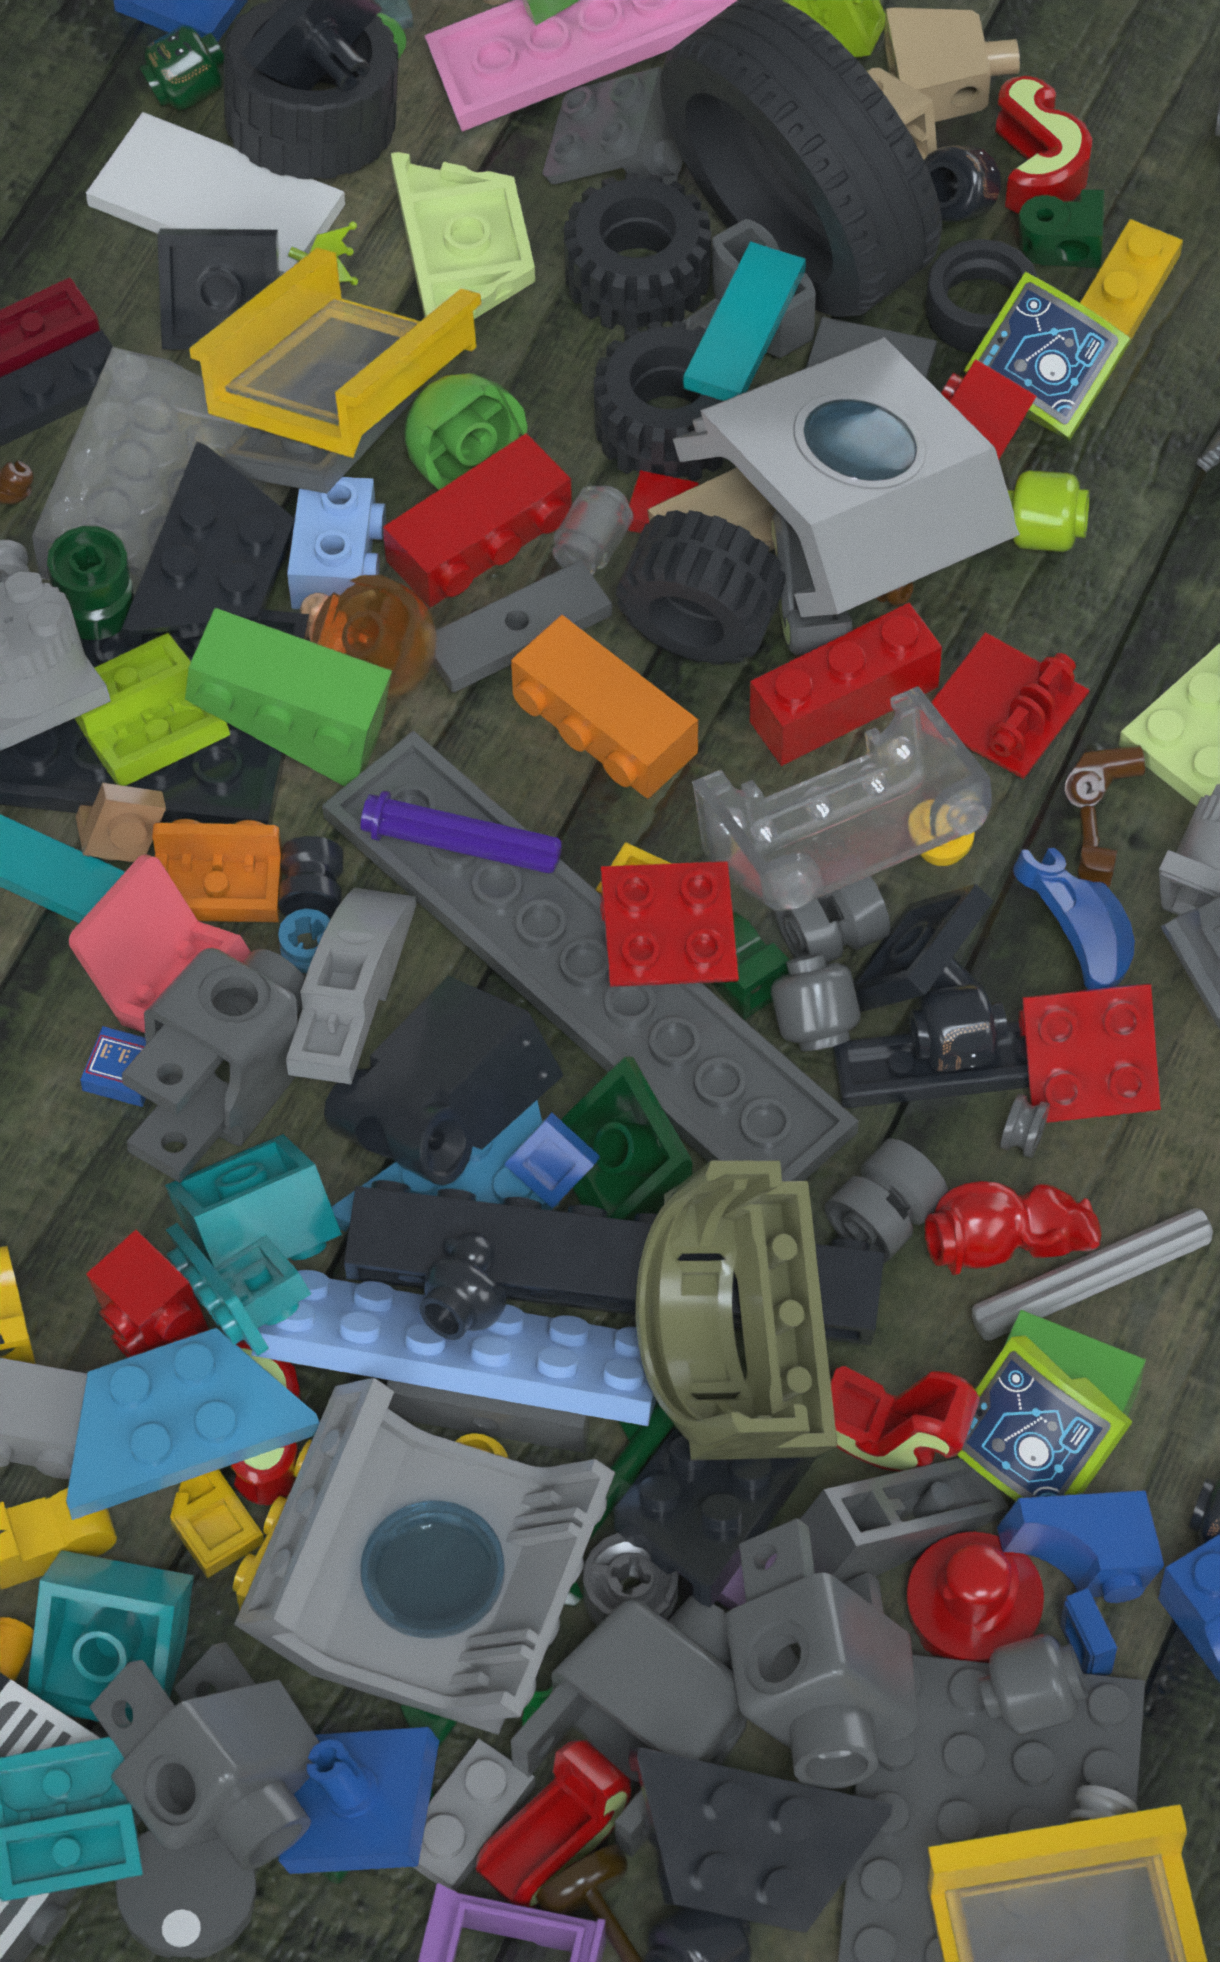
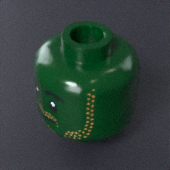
(183, 67)

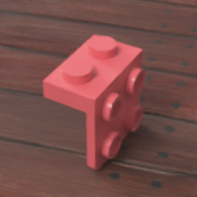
(143, 940)

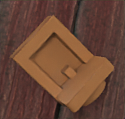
(119, 822)

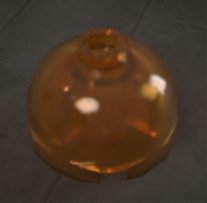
(381, 626)

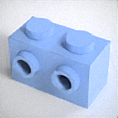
(334, 538)

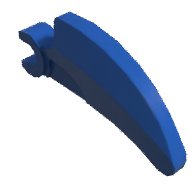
(1087, 915)

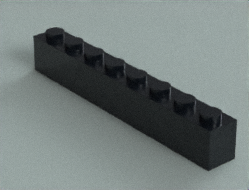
(569, 1256)

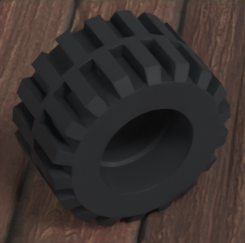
(636, 216)
(637, 371)
(701, 587)

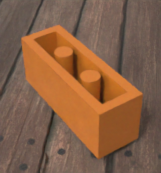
(604, 707)

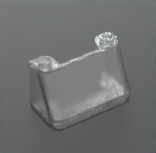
(852, 821)

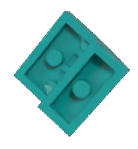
(64, 1821)

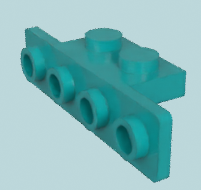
(245, 1290)

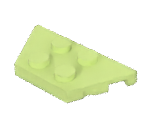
(463, 233)

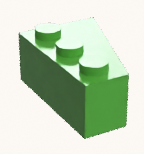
(290, 694)

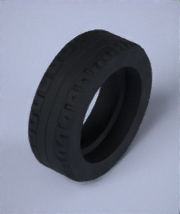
(806, 146)

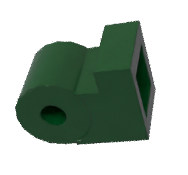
(1063, 231)
(756, 966)

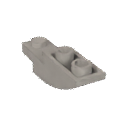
(346, 981)

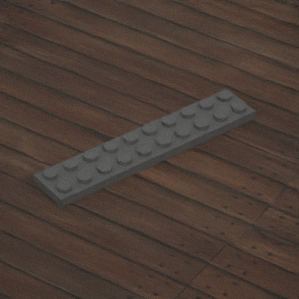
(546, 938)

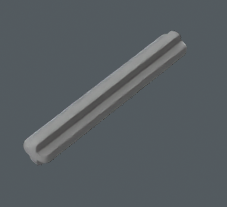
(1093, 1272)

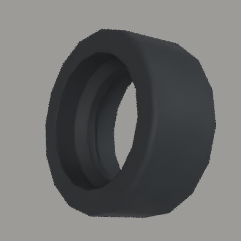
(966, 262)

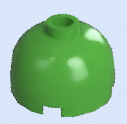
(460, 425)

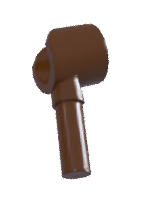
(1096, 862)

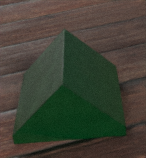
(635, 1145)

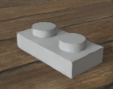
(468, 1812)

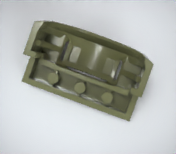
(688, 1318)

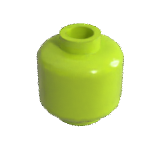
(1049, 510)

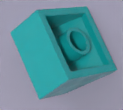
(255, 1195)
(97, 1620)

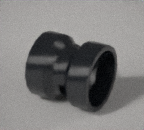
(311, 875)

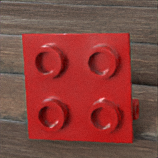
(1009, 703)
(668, 923)
(1092, 1052)

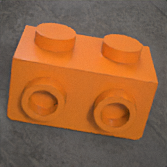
(223, 868)

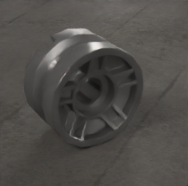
(616, 1560)

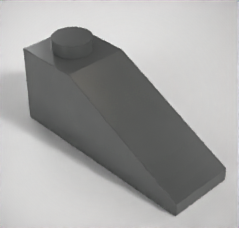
(897, 1517)

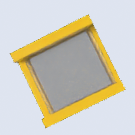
(322, 364)
(1068, 1893)

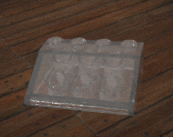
(132, 455)

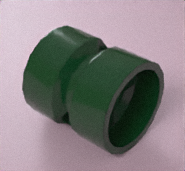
(95, 577)

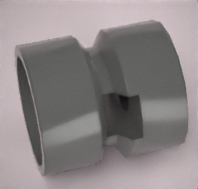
(843, 917)
(893, 1193)

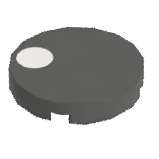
(186, 1899)

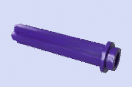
(459, 833)

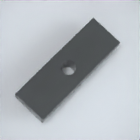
(498, 632)
(490, 1416)

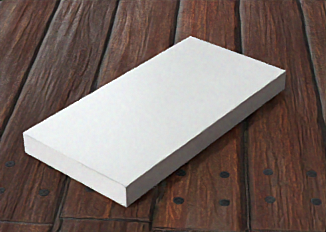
(192, 182)

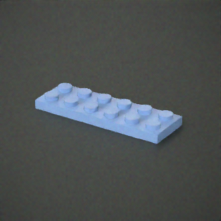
(518, 1359)

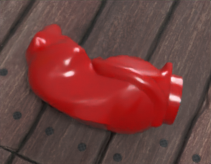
(987, 1221)

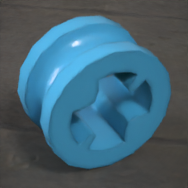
(296, 924)

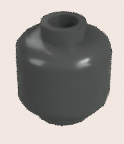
(815, 1003)
(1033, 1684)

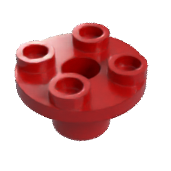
(973, 1597)

